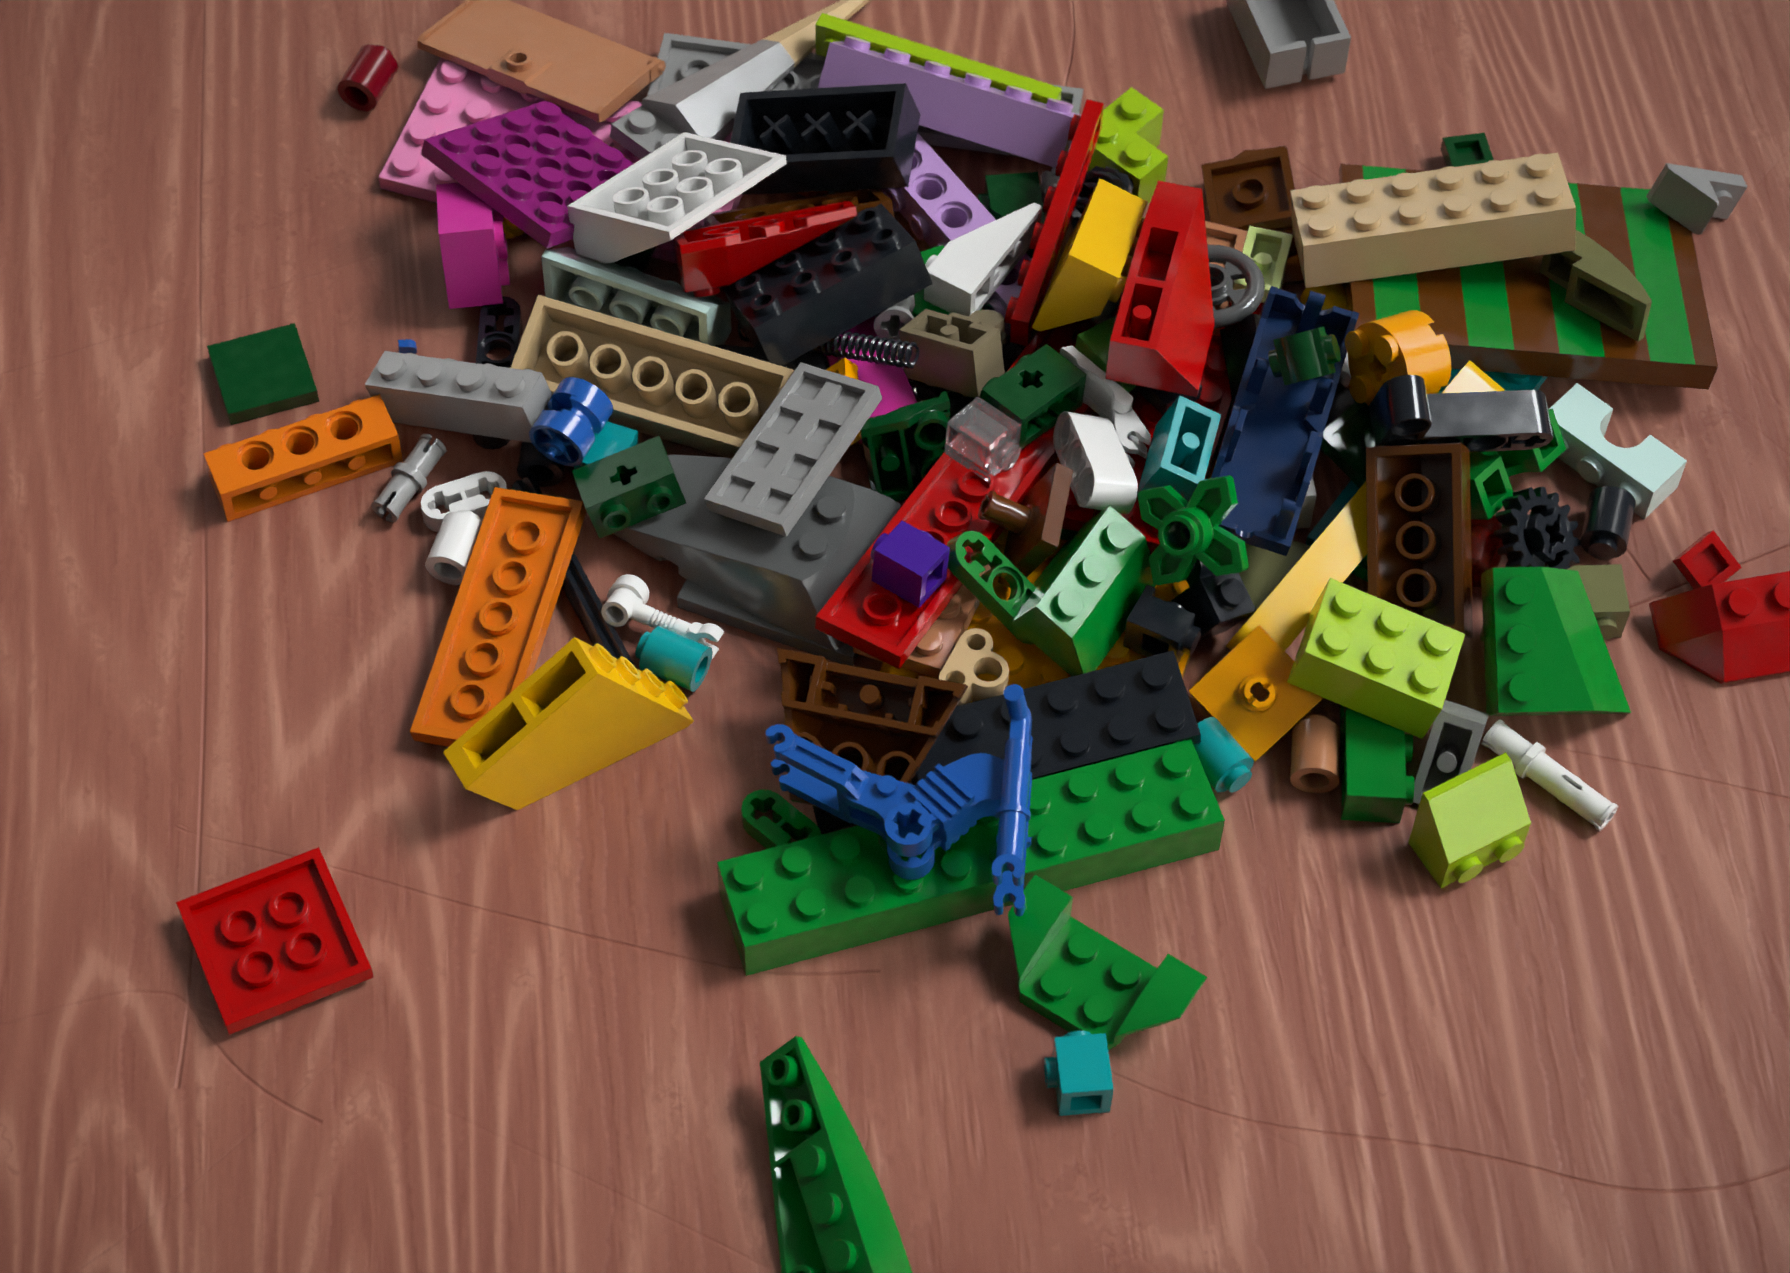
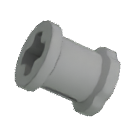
(894, 318)

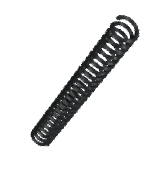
(865, 346)

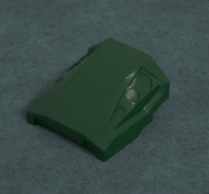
(905, 445)

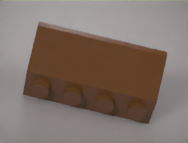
(1421, 530)

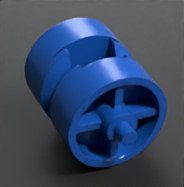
(569, 425)

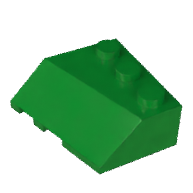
(1544, 646)

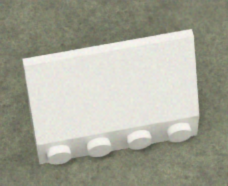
(665, 195)

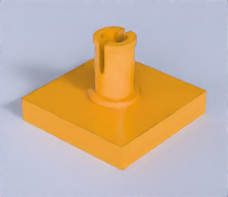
(1252, 693)

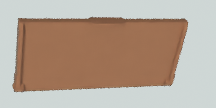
(541, 56)

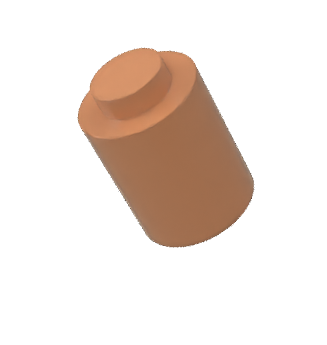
(1315, 754)

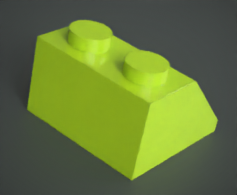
(1471, 822)

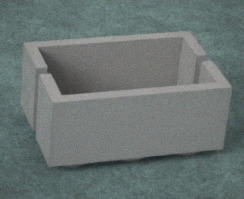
(1292, 38)

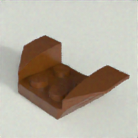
(1255, 193)

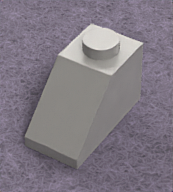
(1450, 746)

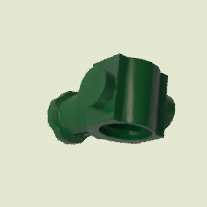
(1304, 356)

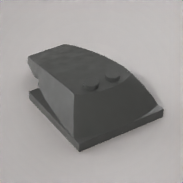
(758, 576)

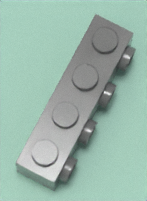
(459, 395)

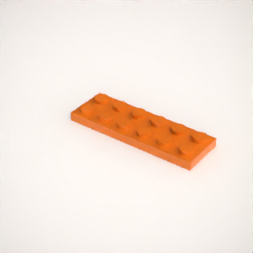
(499, 611)

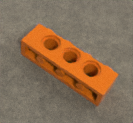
(303, 457)

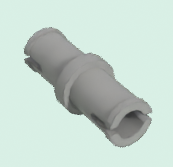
(408, 478)

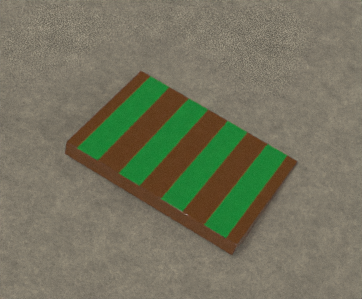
(1518, 320)

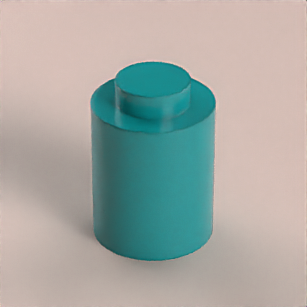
(674, 657)
(1222, 757)

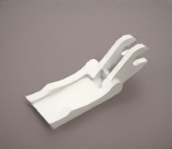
(1111, 402)

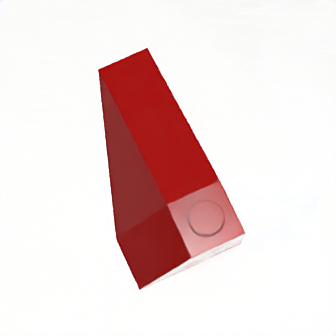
(732, 250)

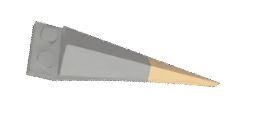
(709, 98)

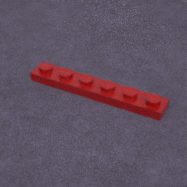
(1049, 237)

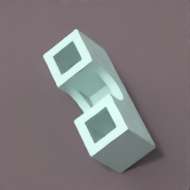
(1645, 471)

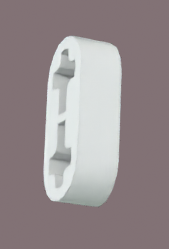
(459, 495)

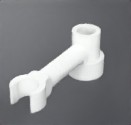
(628, 600)

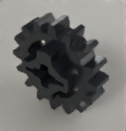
(1536, 536)

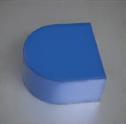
(407, 346)

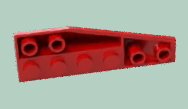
(1167, 298)

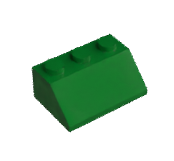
(1088, 593)

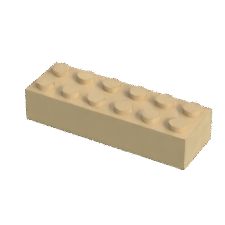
(1433, 220)
(651, 376)

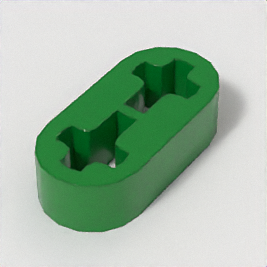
(786, 820)

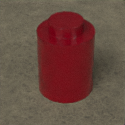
(367, 77)

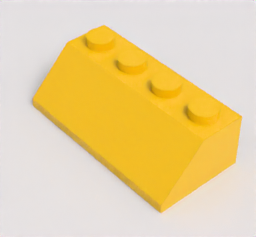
(1094, 258)

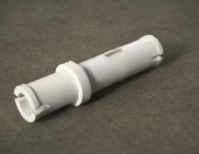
(1533, 762)

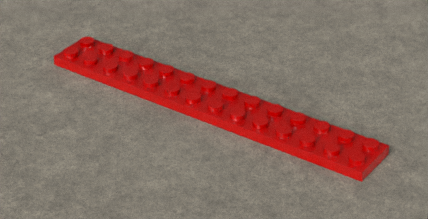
(945, 507)

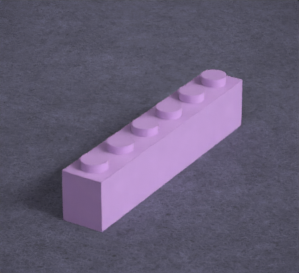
(955, 104)

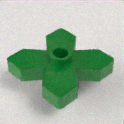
(1193, 530)

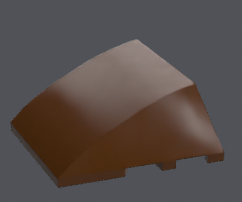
(865, 714)

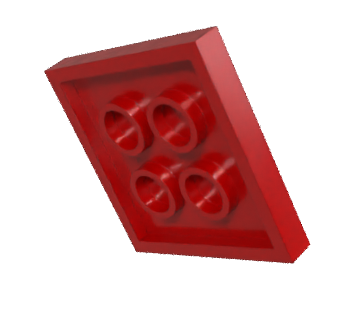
(274, 940)

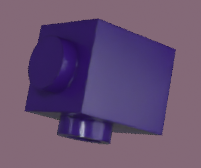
(909, 563)

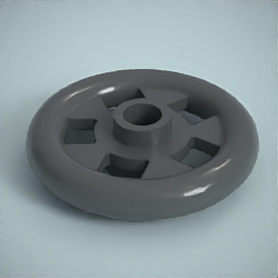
(1237, 266)

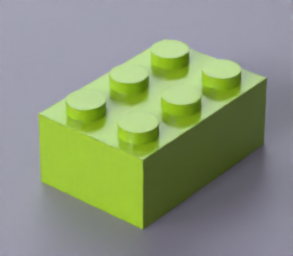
(1376, 658)

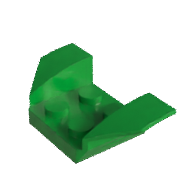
(1088, 979)

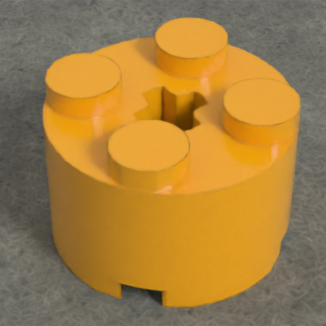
(1396, 348)

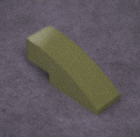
(1600, 286)

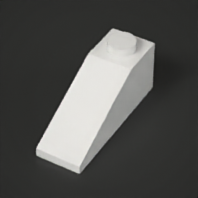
(979, 261)

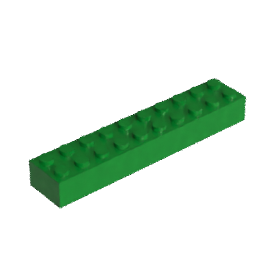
(1083, 830)

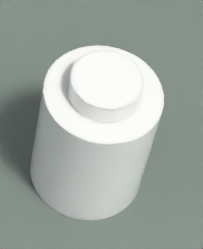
(453, 546)

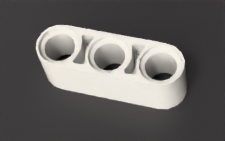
(1098, 462)

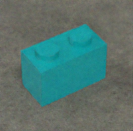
(1180, 447)

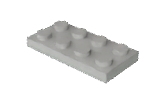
(793, 449)

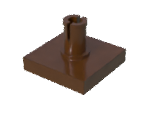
(1033, 525)

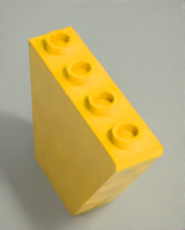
(565, 725)

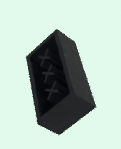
(831, 136)
(828, 286)

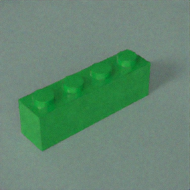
(1373, 769)

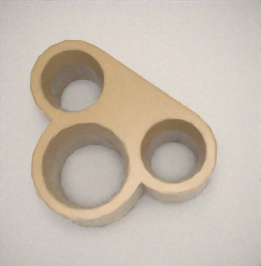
(973, 657)

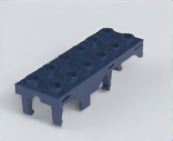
(1277, 426)

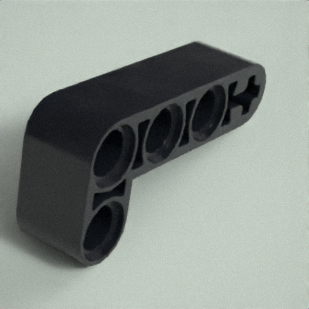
(1479, 420)

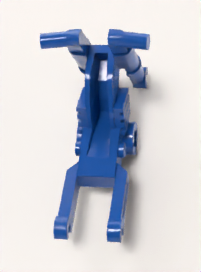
(933, 812)

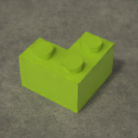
(1130, 141)

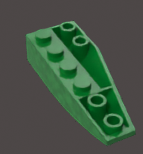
(822, 1182)

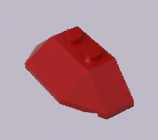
(1729, 627)

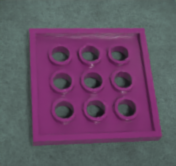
(528, 166)

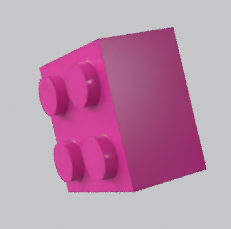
(471, 248)

